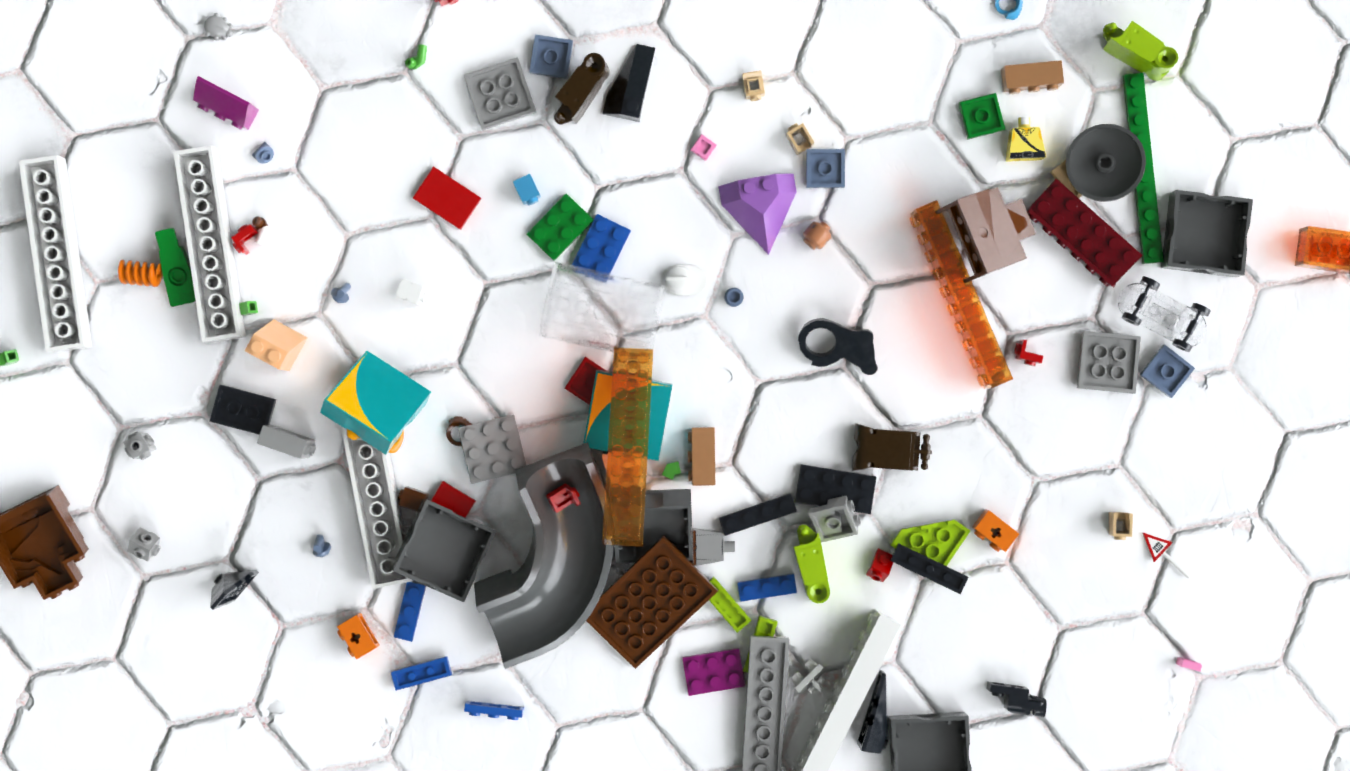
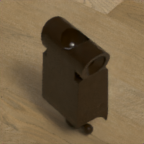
(581, 89)
(889, 449)

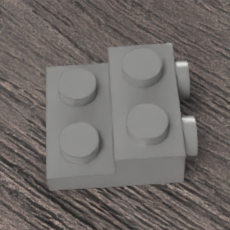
(835, 519)

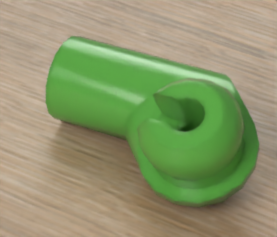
(418, 60)

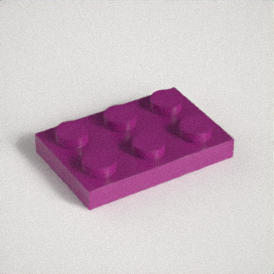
(713, 671)

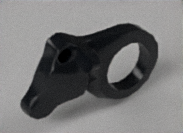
(850, 344)

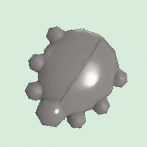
(218, 27)

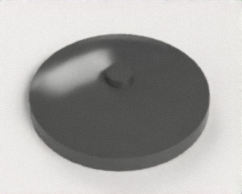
(1105, 162)

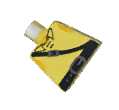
(1025, 142)

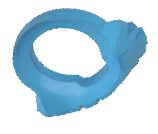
(1010, 14)

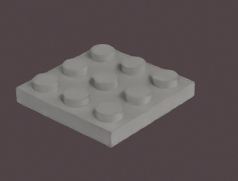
(500, 93)
(1108, 362)
(492, 448)

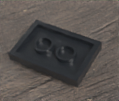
(242, 409)

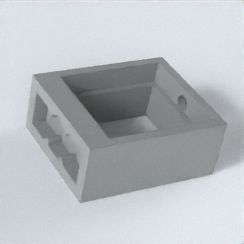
(286, 441)

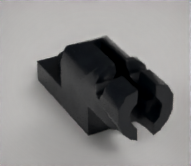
(1017, 699)

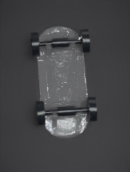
(1158, 312)

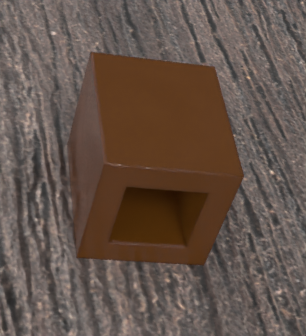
(411, 497)

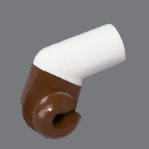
(262, 228)

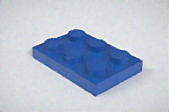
(602, 245)

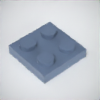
(551, 56)
(825, 168)
(1167, 371)

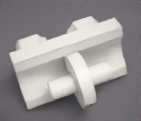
(803, 684)

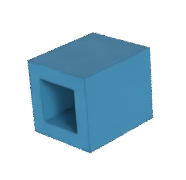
(527, 190)

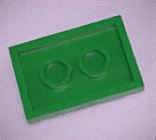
(560, 227)

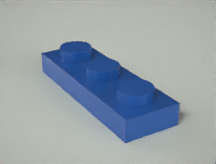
(767, 587)
(410, 611)
(421, 673)
(494, 710)

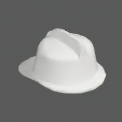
(683, 280)

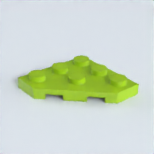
(934, 540)

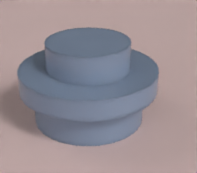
(733, 297)

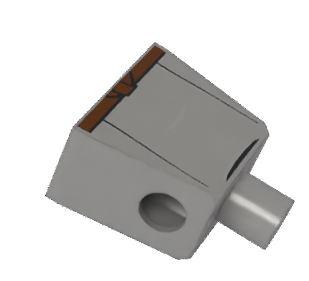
(709, 546)

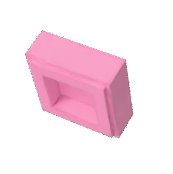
(703, 147)
(1189, 664)

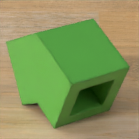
(245, 308)
(9, 357)
(671, 469)

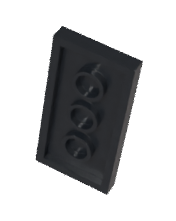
(820, 484)

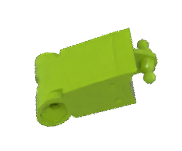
(1139, 50)
(812, 565)

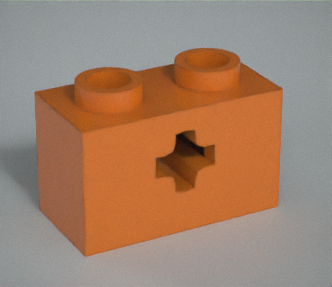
(1005, 536)
(367, 640)

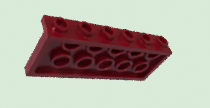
(1083, 233)

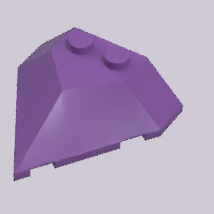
(760, 205)

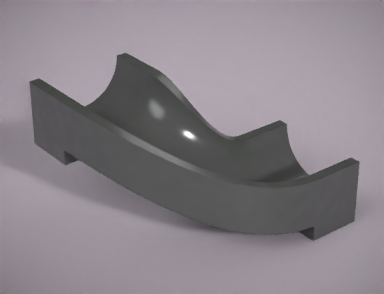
(565, 563)

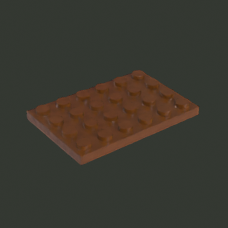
(650, 602)

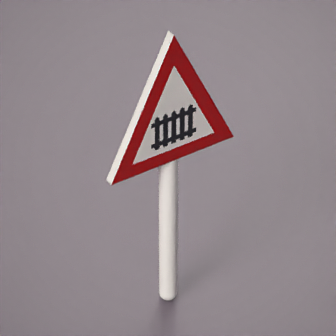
(1157, 548)

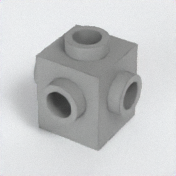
(145, 442)
(144, 544)

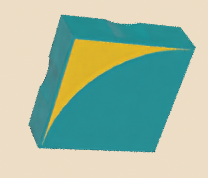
(375, 402)
(599, 414)

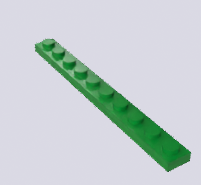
(1146, 190)

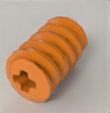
(140, 275)

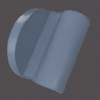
(264, 153)
(340, 294)
(320, 547)

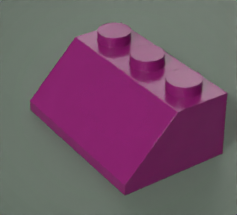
(224, 104)

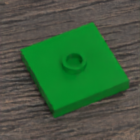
(981, 116)

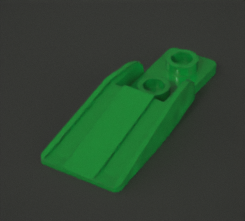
(175, 268)

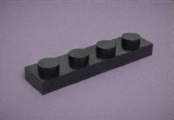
(757, 514)
(929, 568)

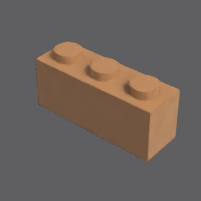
(1032, 77)
(702, 456)

